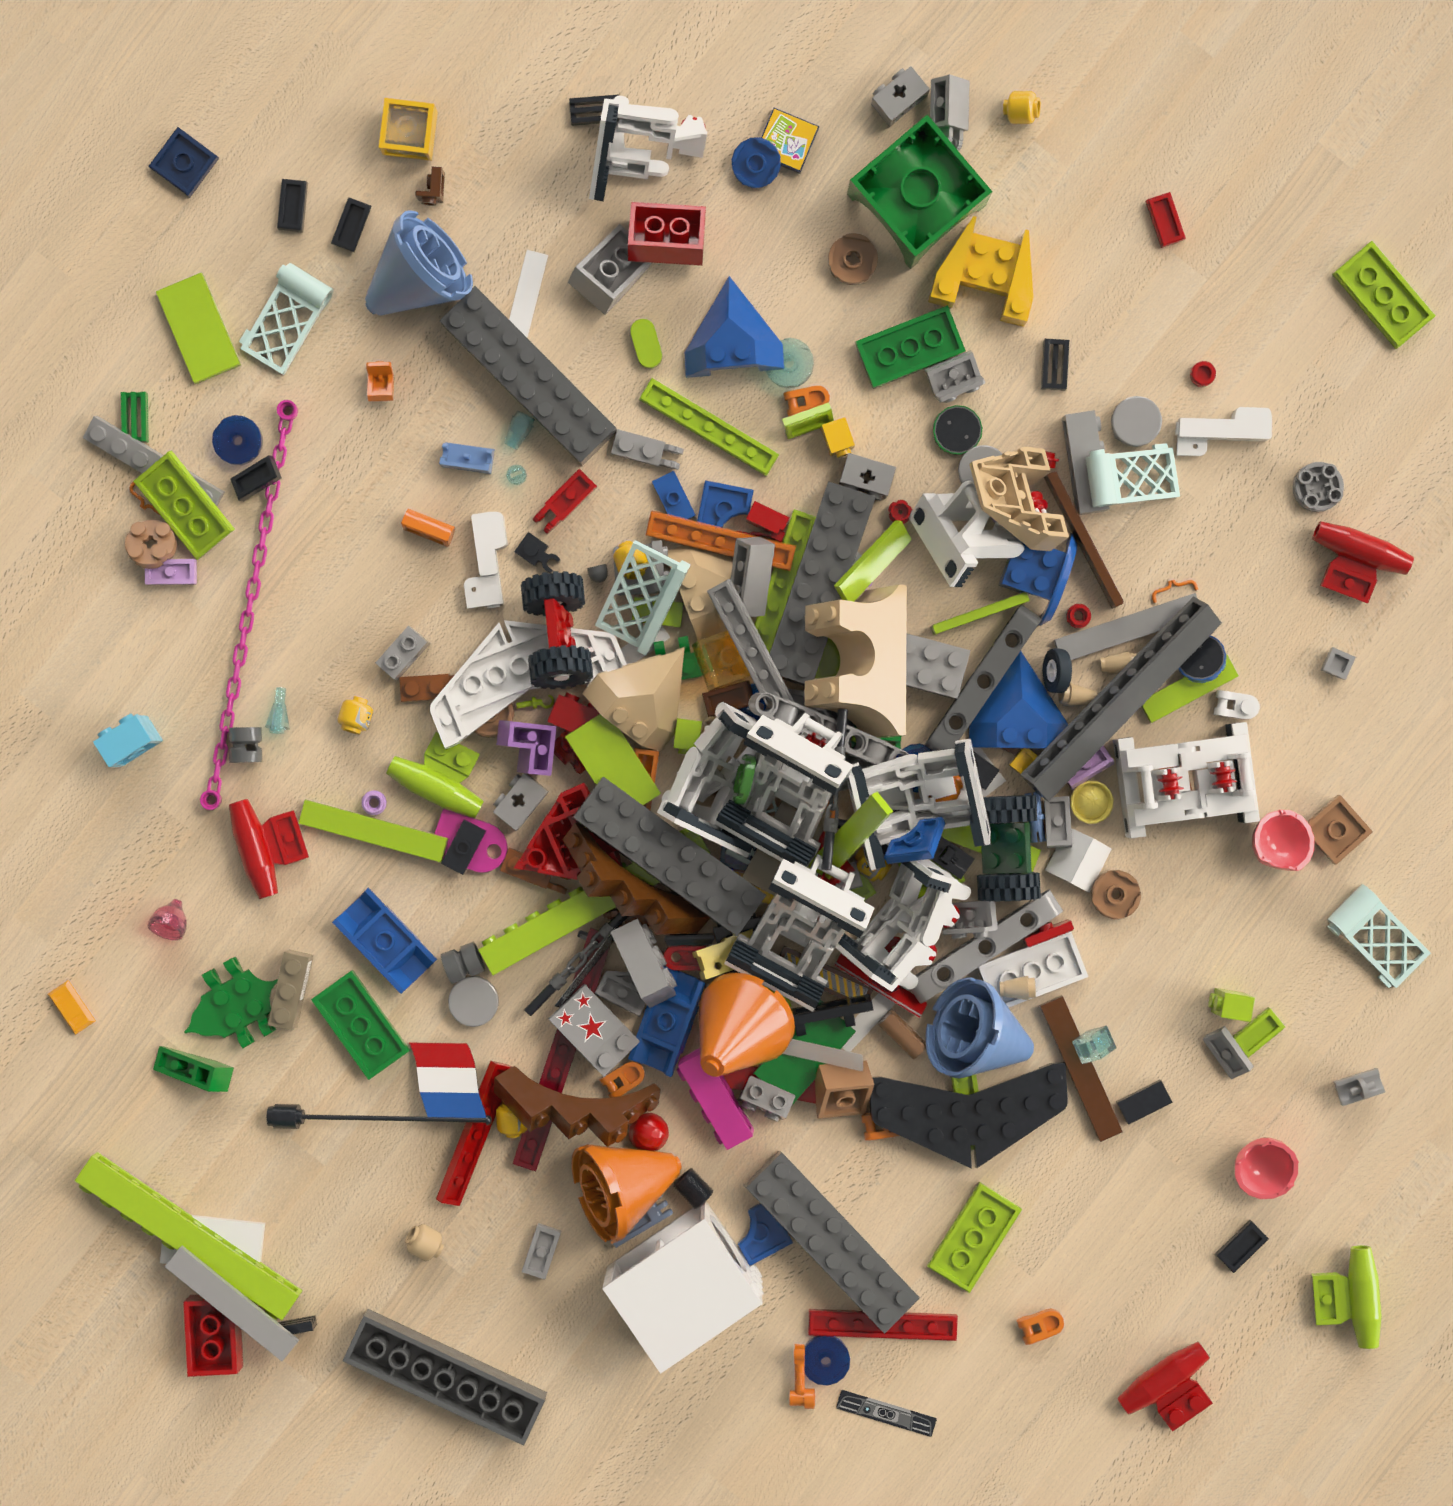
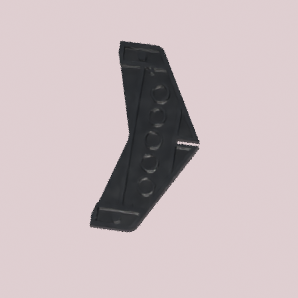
(986, 1119)

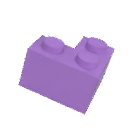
(534, 743)

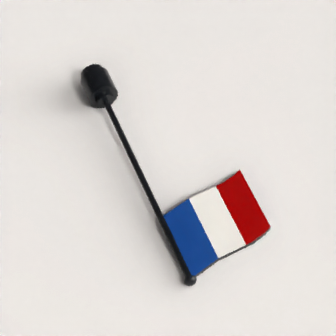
(445, 1084)

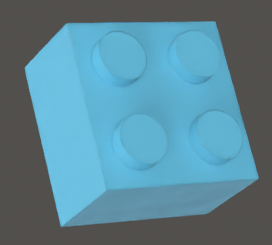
(127, 741)

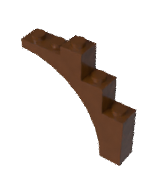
(632, 896)
(570, 1114)

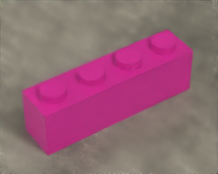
(717, 1101)

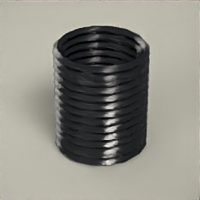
(693, 1188)

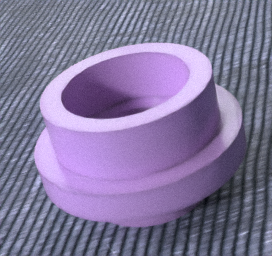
(367, 806)

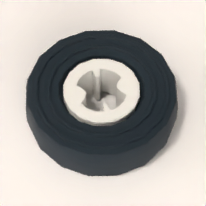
(1057, 670)

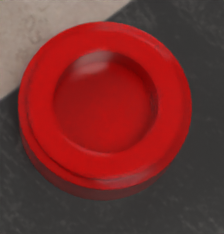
(1202, 374)

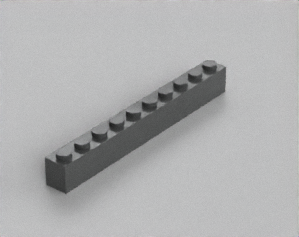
(1121, 698)

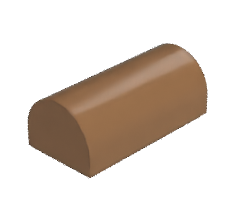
(902, 1034)

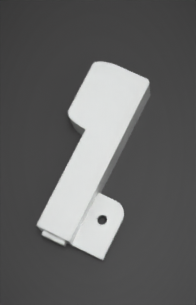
(1244, 425)
(489, 537)

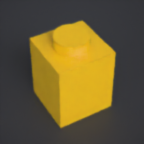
(838, 437)

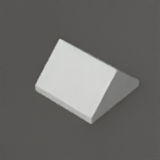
(1079, 863)

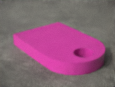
(481, 862)

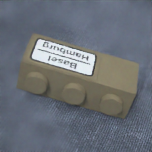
(290, 989)

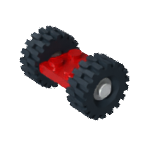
(554, 597)

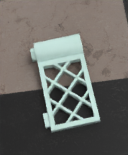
(303, 289)
(1104, 476)
(1352, 917)

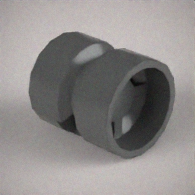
(245, 735)
(460, 963)

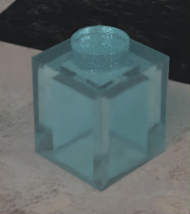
(1094, 1044)

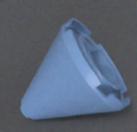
(417, 268)
(974, 1031)

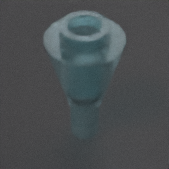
(278, 718)

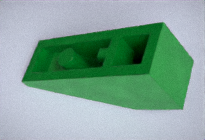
(194, 1069)

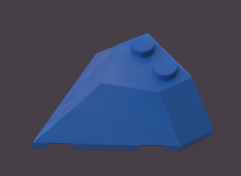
(732, 337)
(1017, 712)

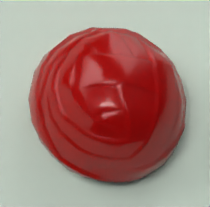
(648, 1132)

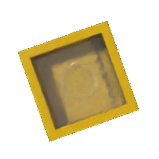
(408, 129)

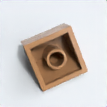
(842, 1090)

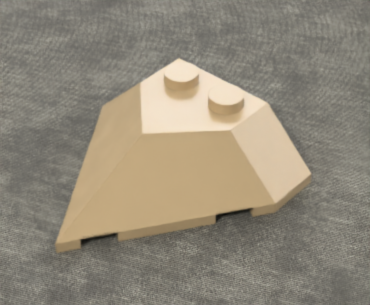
(705, 572)
(641, 698)

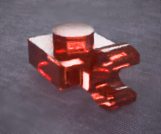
(566, 754)

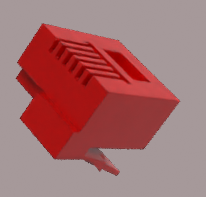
(767, 520)

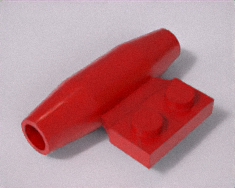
(1358, 557)
(263, 845)
(1171, 1387)

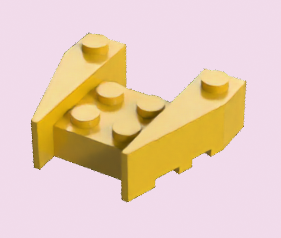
(989, 267)

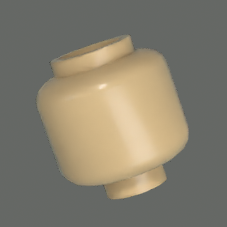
(424, 1242)

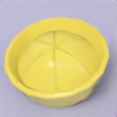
(1091, 802)

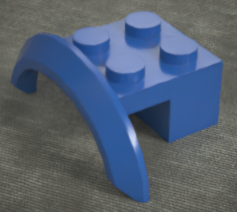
(1041, 574)

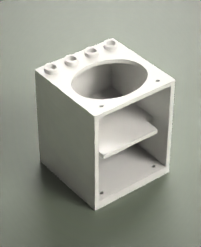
(683, 1286)

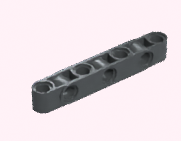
(994, 667)

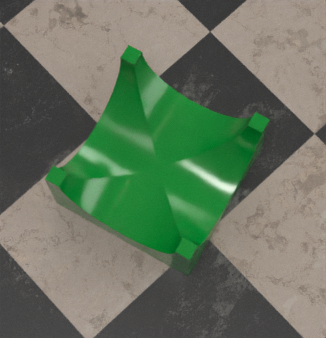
(919, 189)

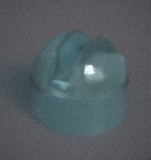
(519, 479)

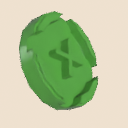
(744, 779)

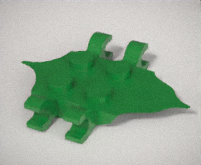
(233, 1005)

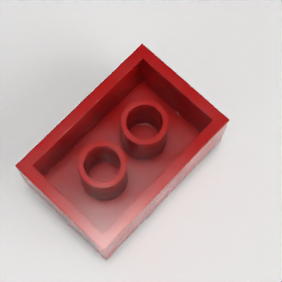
(666, 233)
(210, 1340)

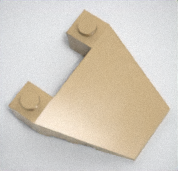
(1006, 497)

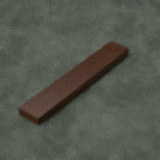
(1083, 539)
(1083, 1075)

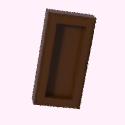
(733, 695)

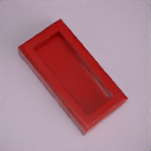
(1165, 219)

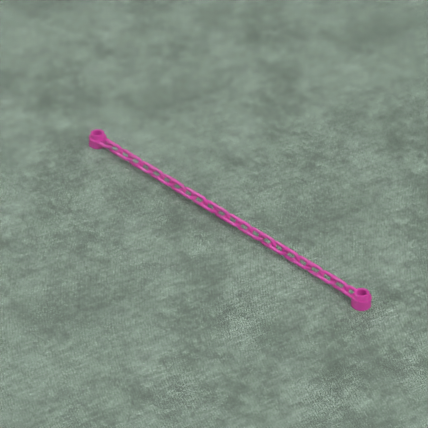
(244, 631)

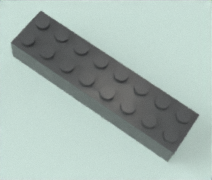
(528, 375)
(825, 560)
(669, 856)
(831, 1241)
(445, 1377)

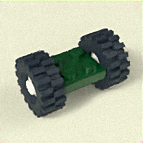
(1008, 856)

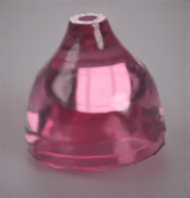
(169, 921)

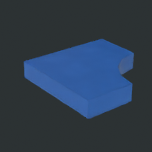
(723, 502)
(918, 843)
(764, 1236)

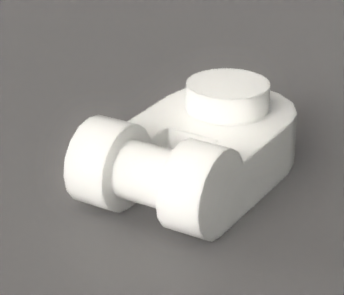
(1244, 705)

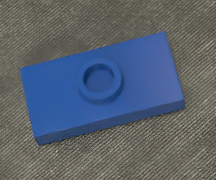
(673, 496)

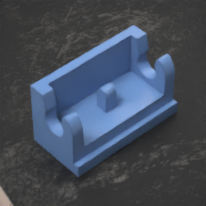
(467, 458)

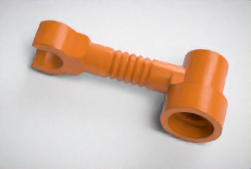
(801, 1396)

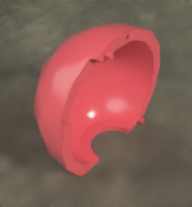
(1283, 840)
(1266, 1168)

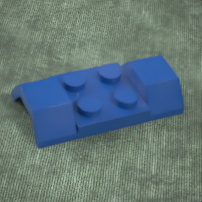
(385, 940)
(668, 1025)

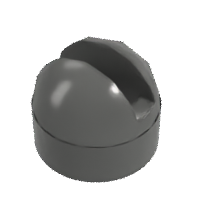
(598, 573)

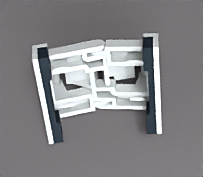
(933, 776)
(700, 778)
(903, 912)

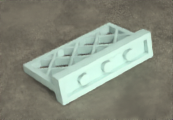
(663, 600)

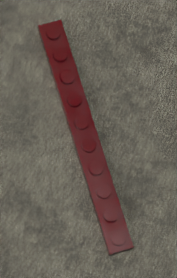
(557, 1069)

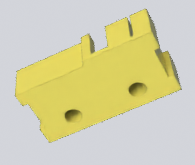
(716, 956)

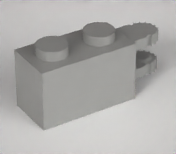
(950, 107)

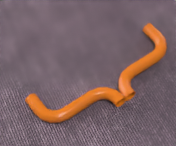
(141, 499)
(1169, 586)

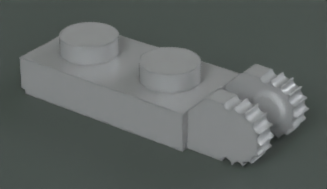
(644, 449)

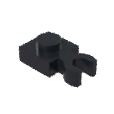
(534, 550)

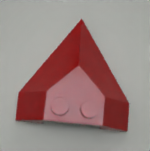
(547, 850)

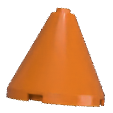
(741, 1024)
(620, 1185)

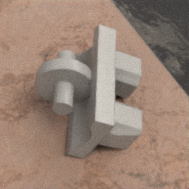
(1359, 1086)

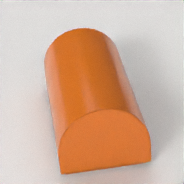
(428, 527)

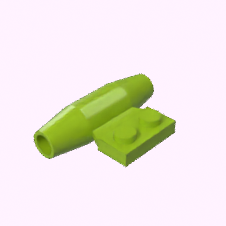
(440, 776)
(1351, 1297)

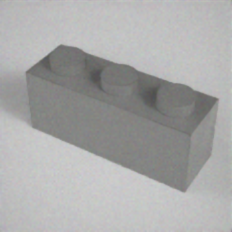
(752, 572)

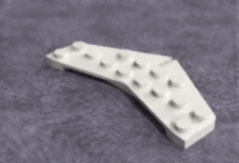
(500, 674)

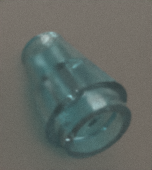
(519, 429)

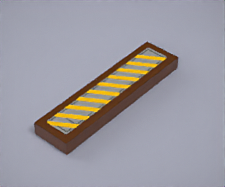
(839, 983)

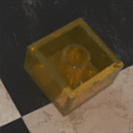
(719, 661)

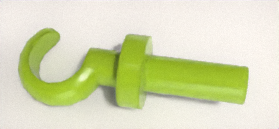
(534, 703)

